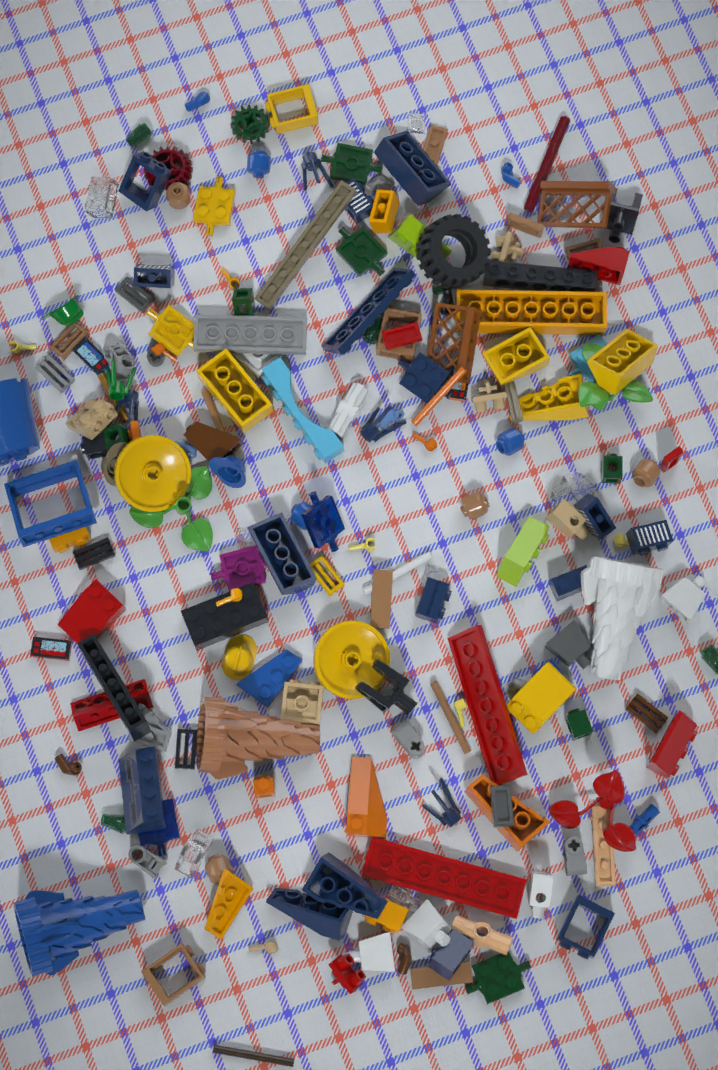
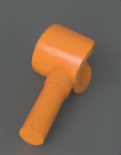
(159, 348)
(430, 445)

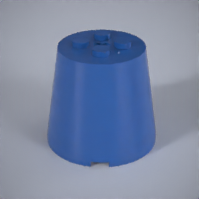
(17, 421)

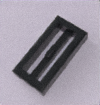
(76, 553)
(187, 732)

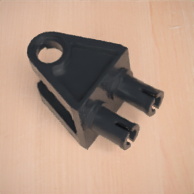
(622, 217)
(398, 698)

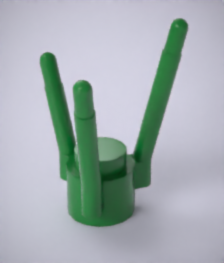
(116, 388)

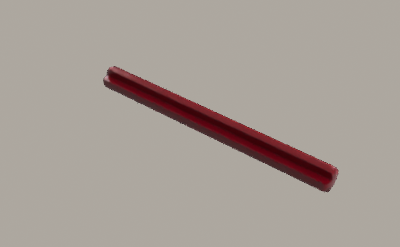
(547, 163)

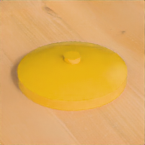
(152, 473)
(346, 658)

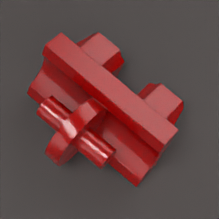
(345, 974)

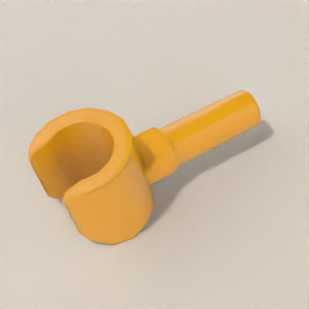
(230, 279)
(236, 595)

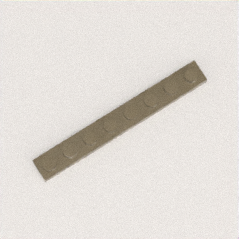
(305, 245)

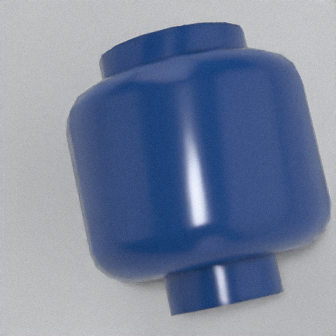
(258, 163)
(510, 441)
(296, 512)

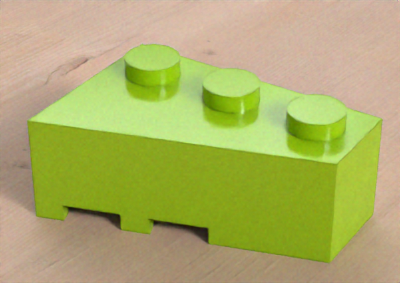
(407, 236)
(523, 550)

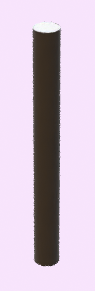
(253, 1055)

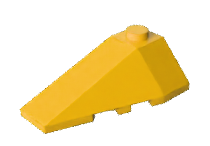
(555, 402)

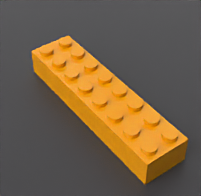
(541, 310)

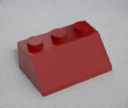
(673, 745)

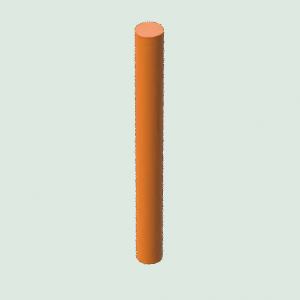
(439, 395)

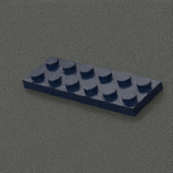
(368, 311)

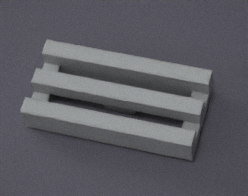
(44, 364)

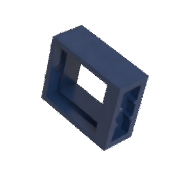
(135, 193)
(595, 909)

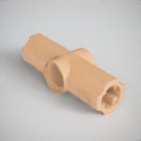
(492, 939)

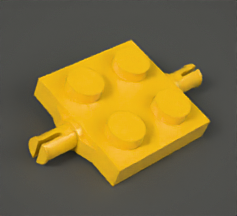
(214, 206)
(172, 330)

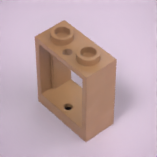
(396, 314)
(155, 984)

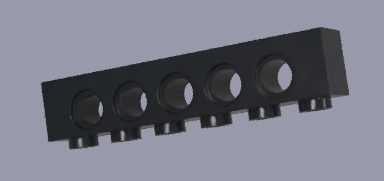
(539, 277)
(114, 687)

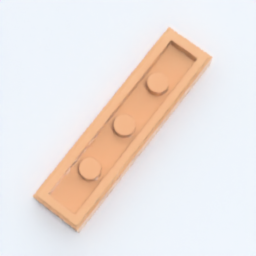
(603, 853)

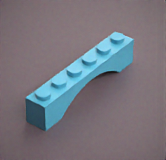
(323, 440)

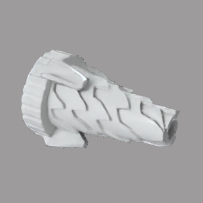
(620, 599)

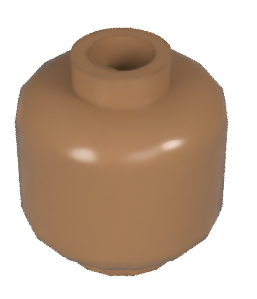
(178, 195)
(646, 473)
(474, 505)
(215, 867)

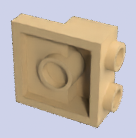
(92, 418)
(302, 702)

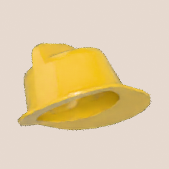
(239, 657)

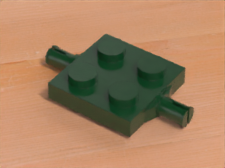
(351, 163)
(361, 251)
(497, 977)

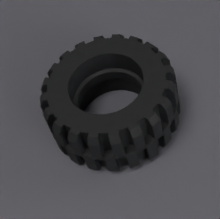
(473, 242)

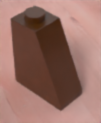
(211, 441)

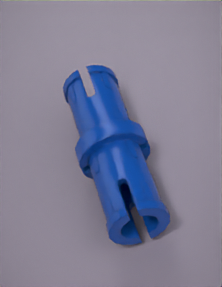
(641, 822)

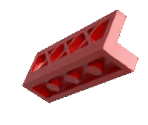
(104, 712)

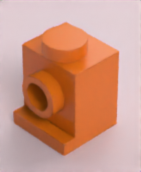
(264, 786)

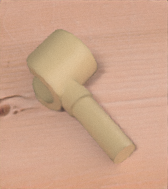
(271, 947)

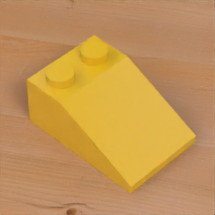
(517, 357)
(540, 698)

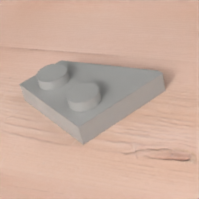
(160, 733)

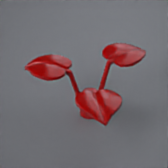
(611, 792)

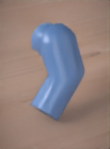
(391, 416)
(191, 450)

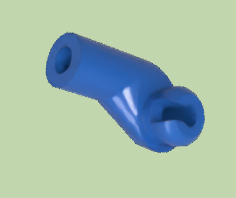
(200, 100)
(507, 175)

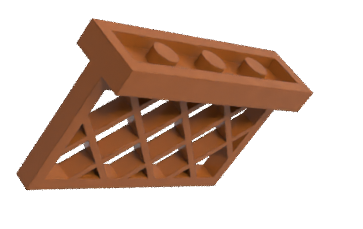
(577, 189)
(467, 341)

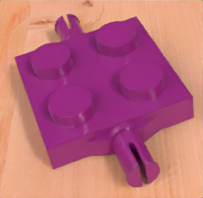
(241, 568)

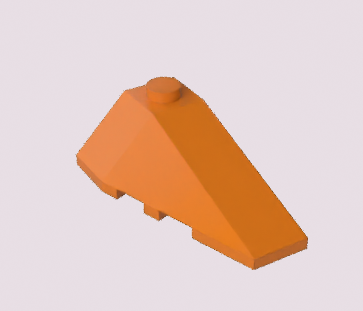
(365, 805)

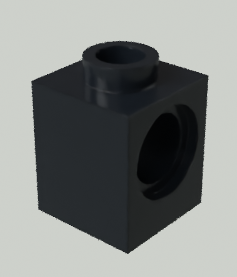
(94, 448)

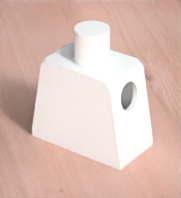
(684, 597)
(540, 883)
(428, 926)
(375, 954)

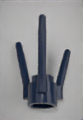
(312, 163)
(130, 402)
(369, 430)
(451, 816)

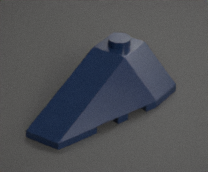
(339, 885)
(318, 916)

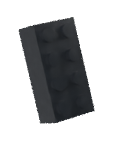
(213, 624)

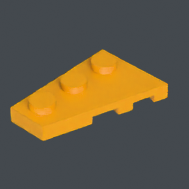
(228, 901)

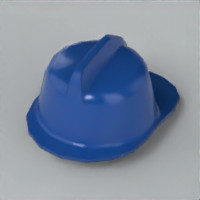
(229, 470)

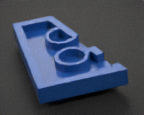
(269, 679)

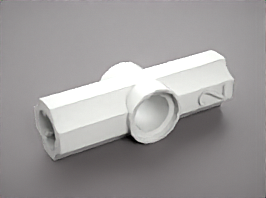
(348, 409)

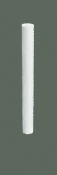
(404, 569)

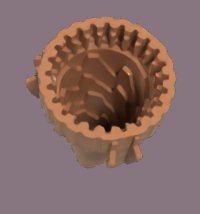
(232, 735)

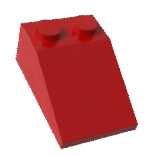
(608, 261)
(91, 613)

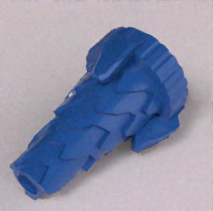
(58, 927)

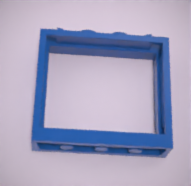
(56, 526)

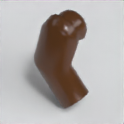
(67, 767)
(406, 958)

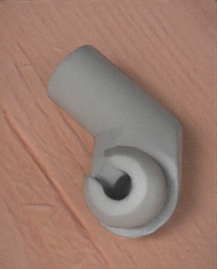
(516, 684)

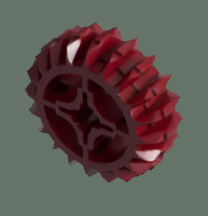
(168, 158)

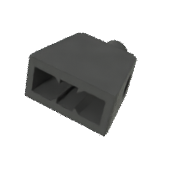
(570, 646)

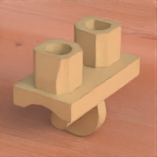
(510, 248)
(480, 401)

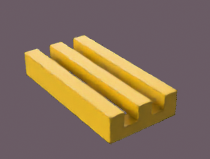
(335, 588)

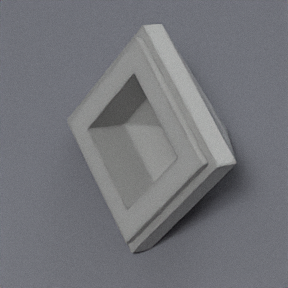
(379, 183)

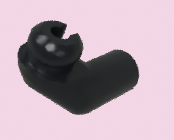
(447, 299)

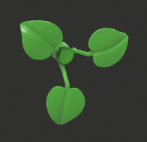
(591, 394)
(197, 534)

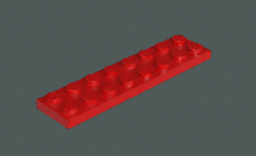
(487, 706)
(444, 877)

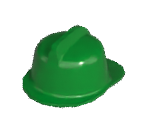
(68, 313)

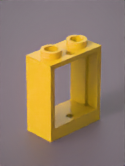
(287, 96)

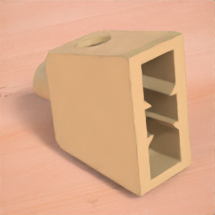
(561, 517)

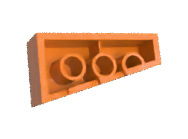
(526, 820)

